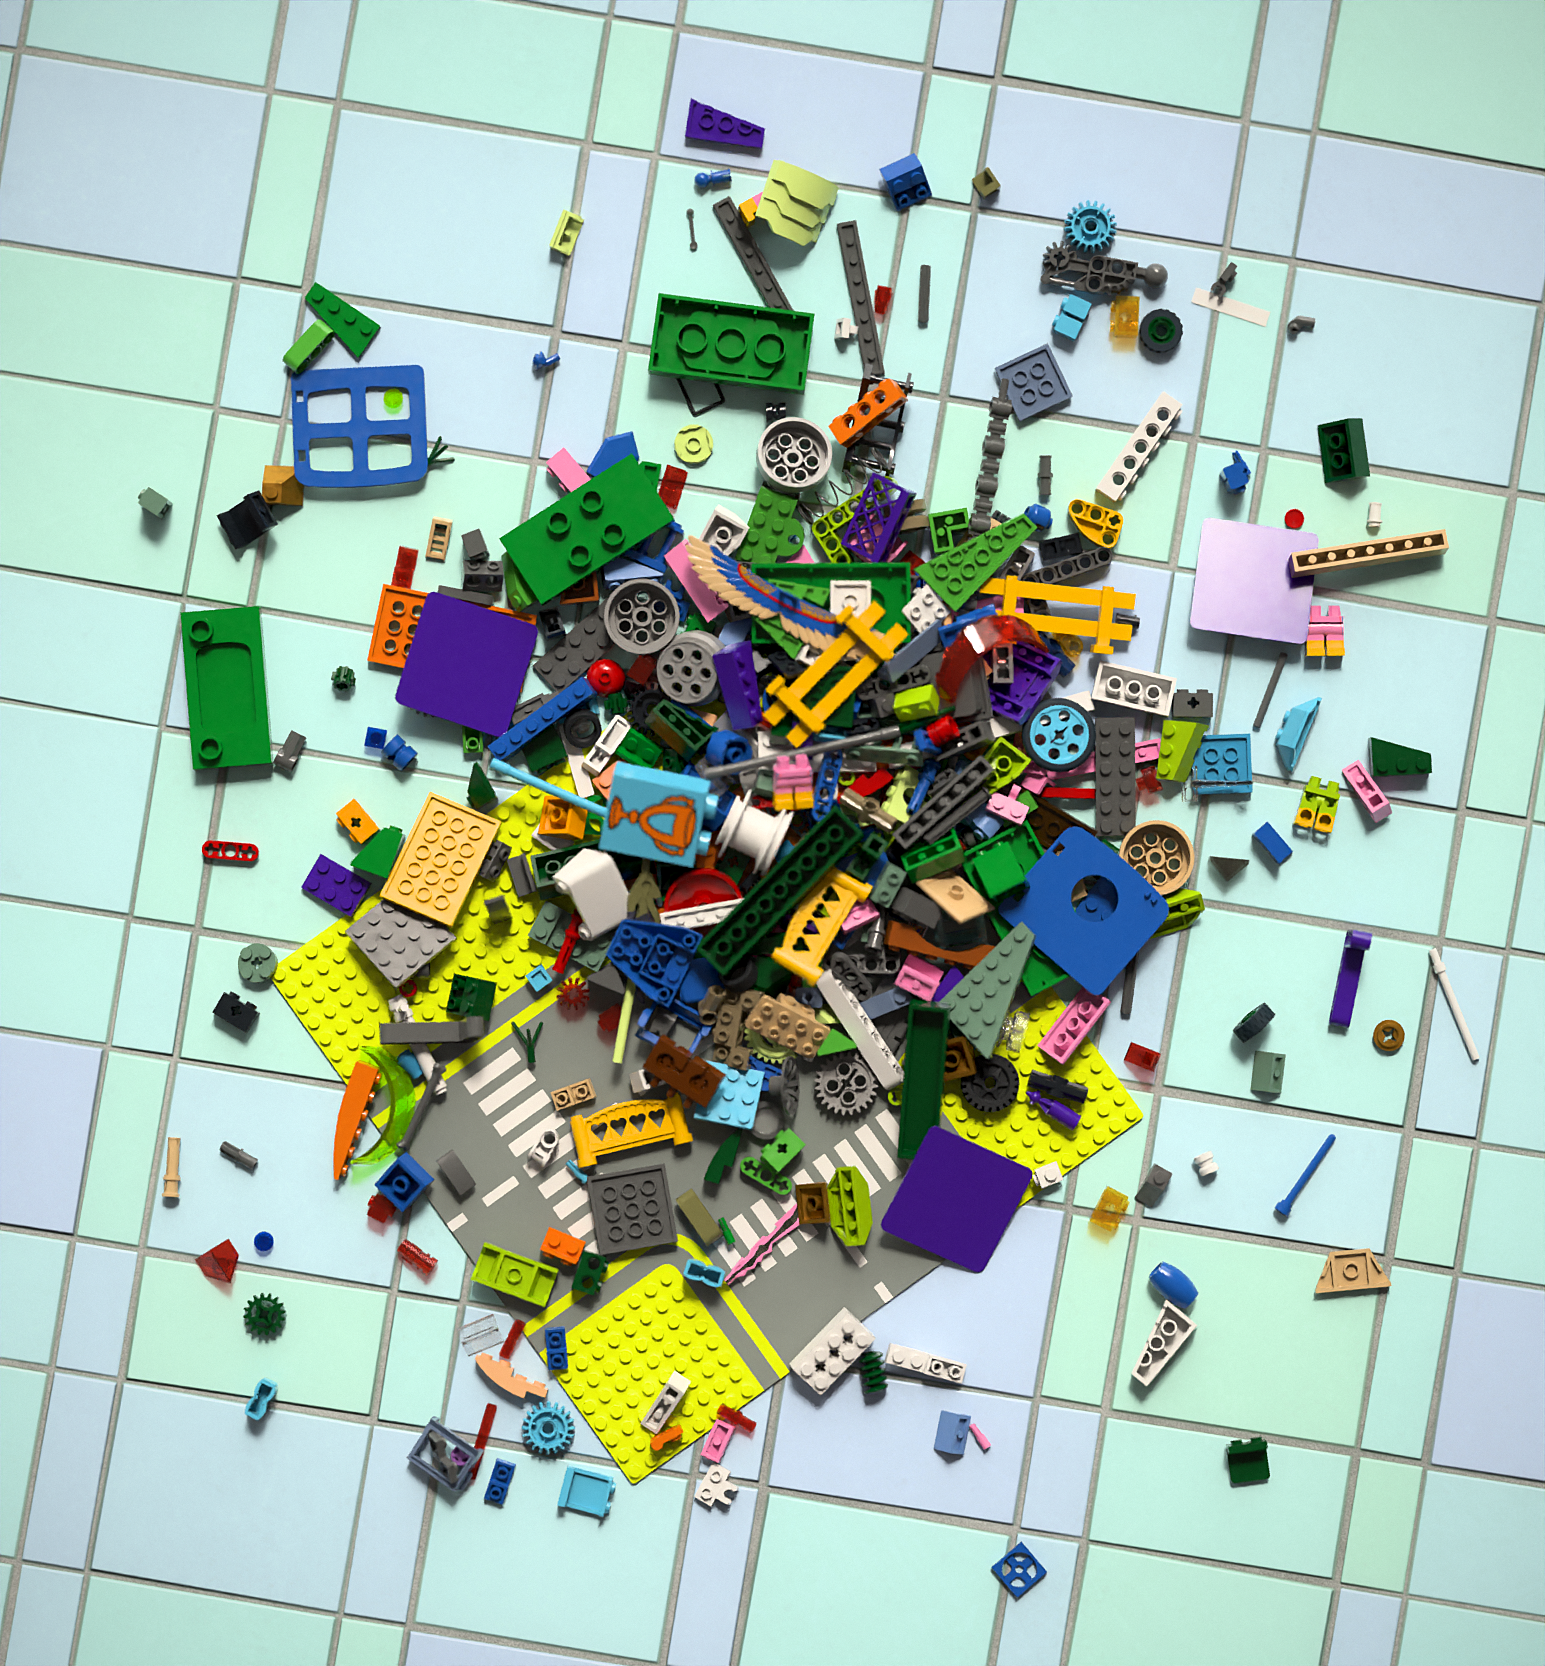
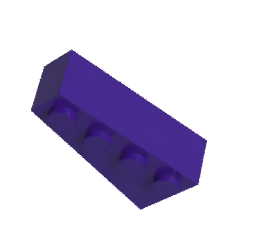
(739, 684)

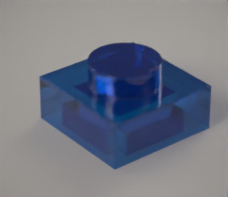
(375, 738)

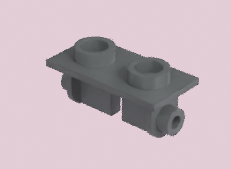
(499, 852)

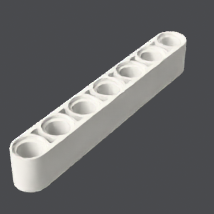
(861, 1030)

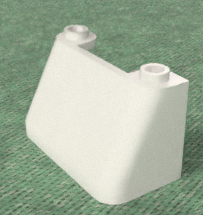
(596, 891)

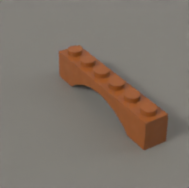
(905, 936)

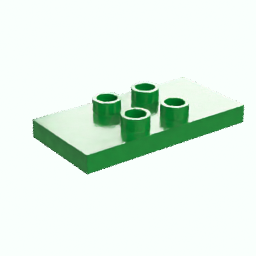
(587, 529)
(888, 589)
(1039, 969)

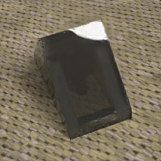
(1227, 866)

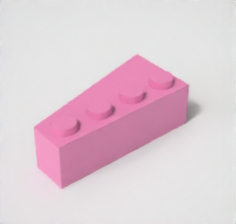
(706, 600)

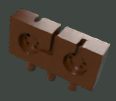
(688, 1075)

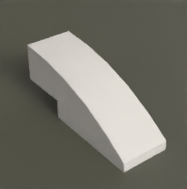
(606, 745)

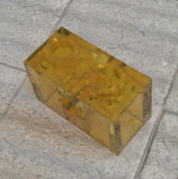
(1126, 328)
(1099, 1214)

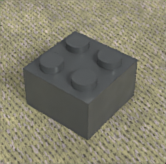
(915, 908)

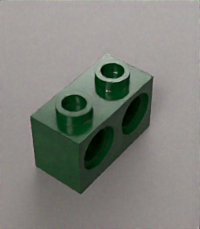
(585, 1271)

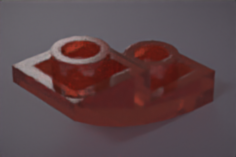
(405, 567)

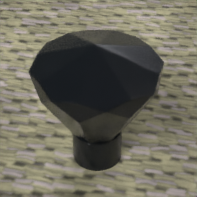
(630, 687)

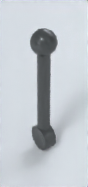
(693, 245)

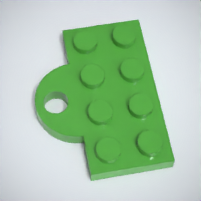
(770, 528)

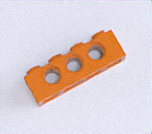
(878, 412)

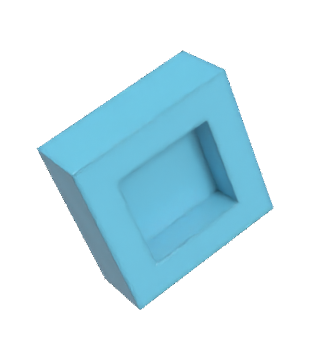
(539, 978)

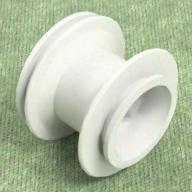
(753, 832)

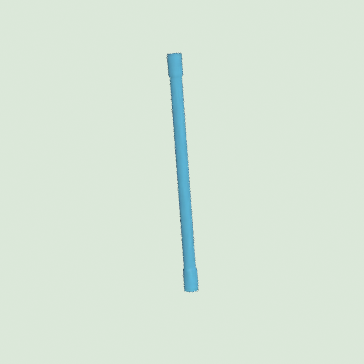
(507, 770)

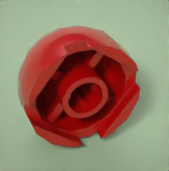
(606, 677)

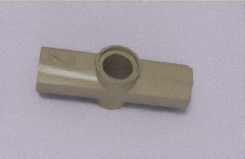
(868, 810)

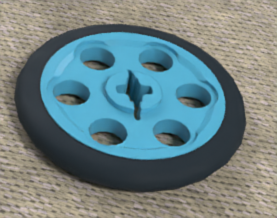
(1084, 742)

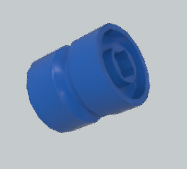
(399, 752)

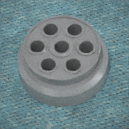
(795, 432)
(614, 616)
(689, 643)

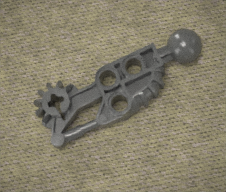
(1110, 282)

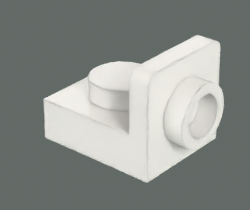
(1047, 1175)

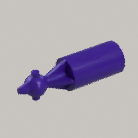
(1055, 1110)

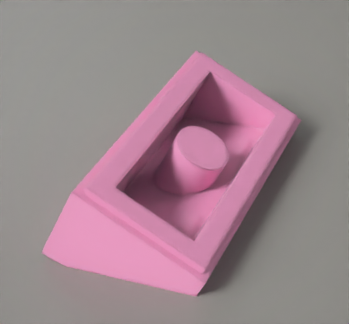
(718, 1441)

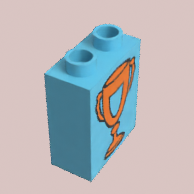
(657, 814)

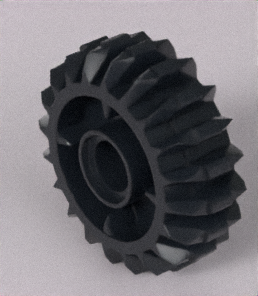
(640, 705)

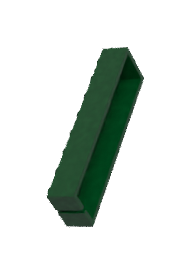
(923, 1073)

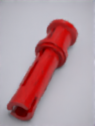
(567, 947)

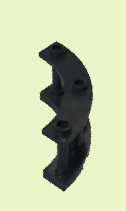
(852, 459)

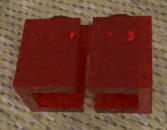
(643, 668)

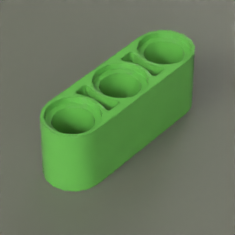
(308, 346)

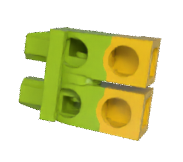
(1318, 799)

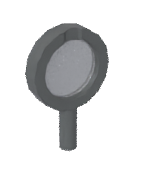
(768, 1121)

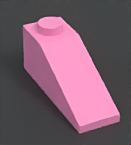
(1367, 791)

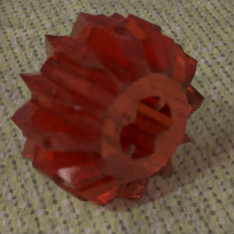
(575, 1000)

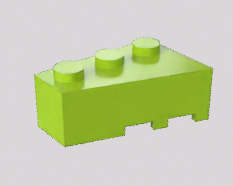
(1178, 749)

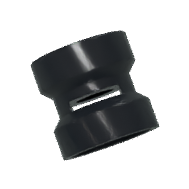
(771, 411)

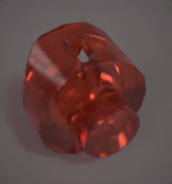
(1149, 781)

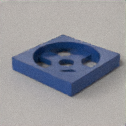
(1040, 1570)

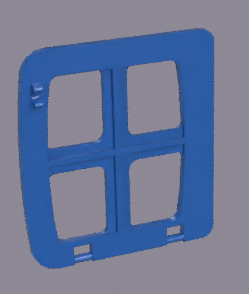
(359, 427)

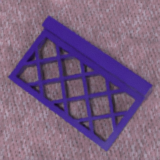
(890, 529)

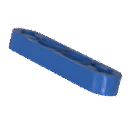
(829, 785)

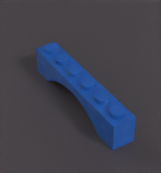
(558, 707)

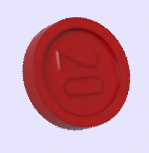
(1294, 518)

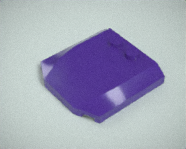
(1032, 678)

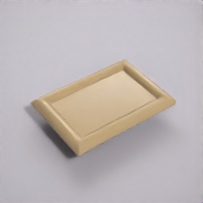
(955, 896)

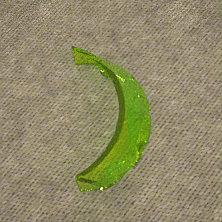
(401, 1106)

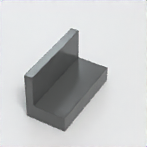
(522, 875)

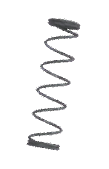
(802, 508)

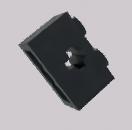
(242, 1021)

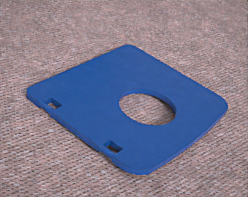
(1085, 949)

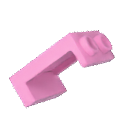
(919, 977)

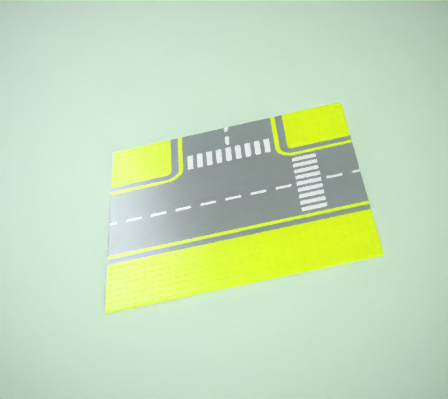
(647, 1312)

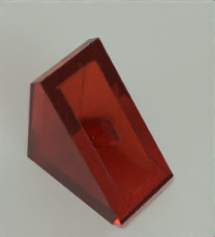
(1142, 1056)

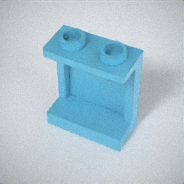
(586, 1491)

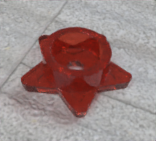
(795, 982)

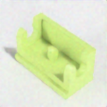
(566, 232)

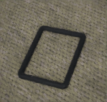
(703, 409)

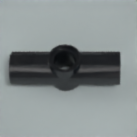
(1057, 1086)

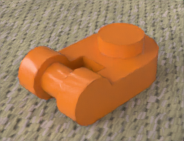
(673, 1434)

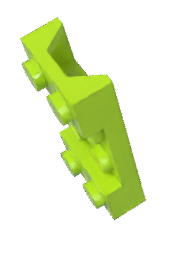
(514, 1274)

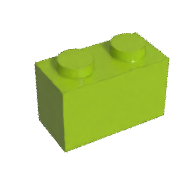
(916, 703)

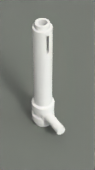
(421, 1051)

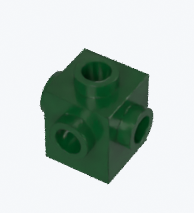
(673, 761)

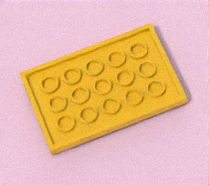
(440, 859)

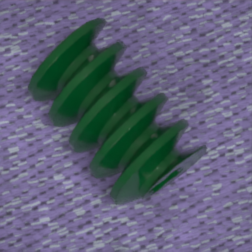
(873, 1371)

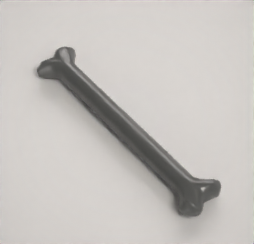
(405, 1142)

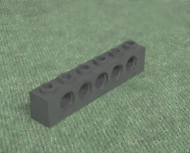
(944, 803)

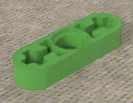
(750, 1172)

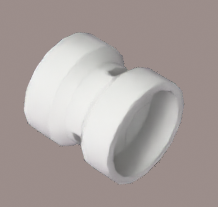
(1205, 1162)

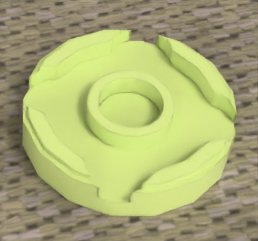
(693, 444)

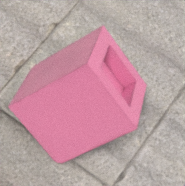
(1036, 783)

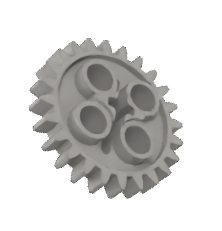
(831, 1072)

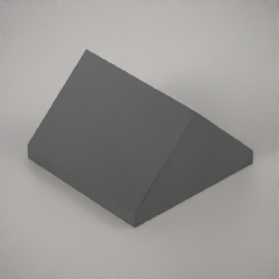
(608, 978)

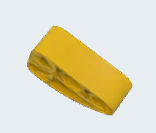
(1095, 529)

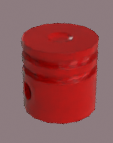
(943, 731)

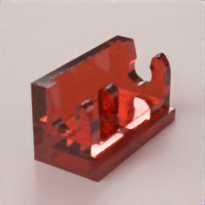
(672, 486)

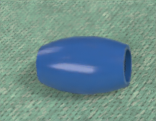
(1173, 1285)

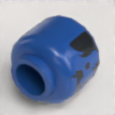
(1039, 516)

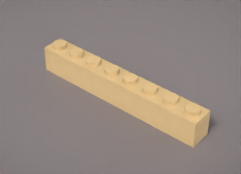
(1368, 553)

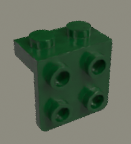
(545, 750)
(1248, 1460)

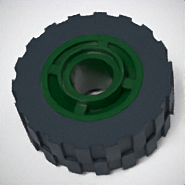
(1169, 322)
(1254, 1022)

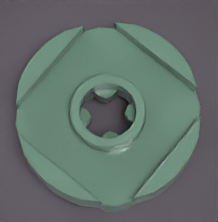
(266, 969)

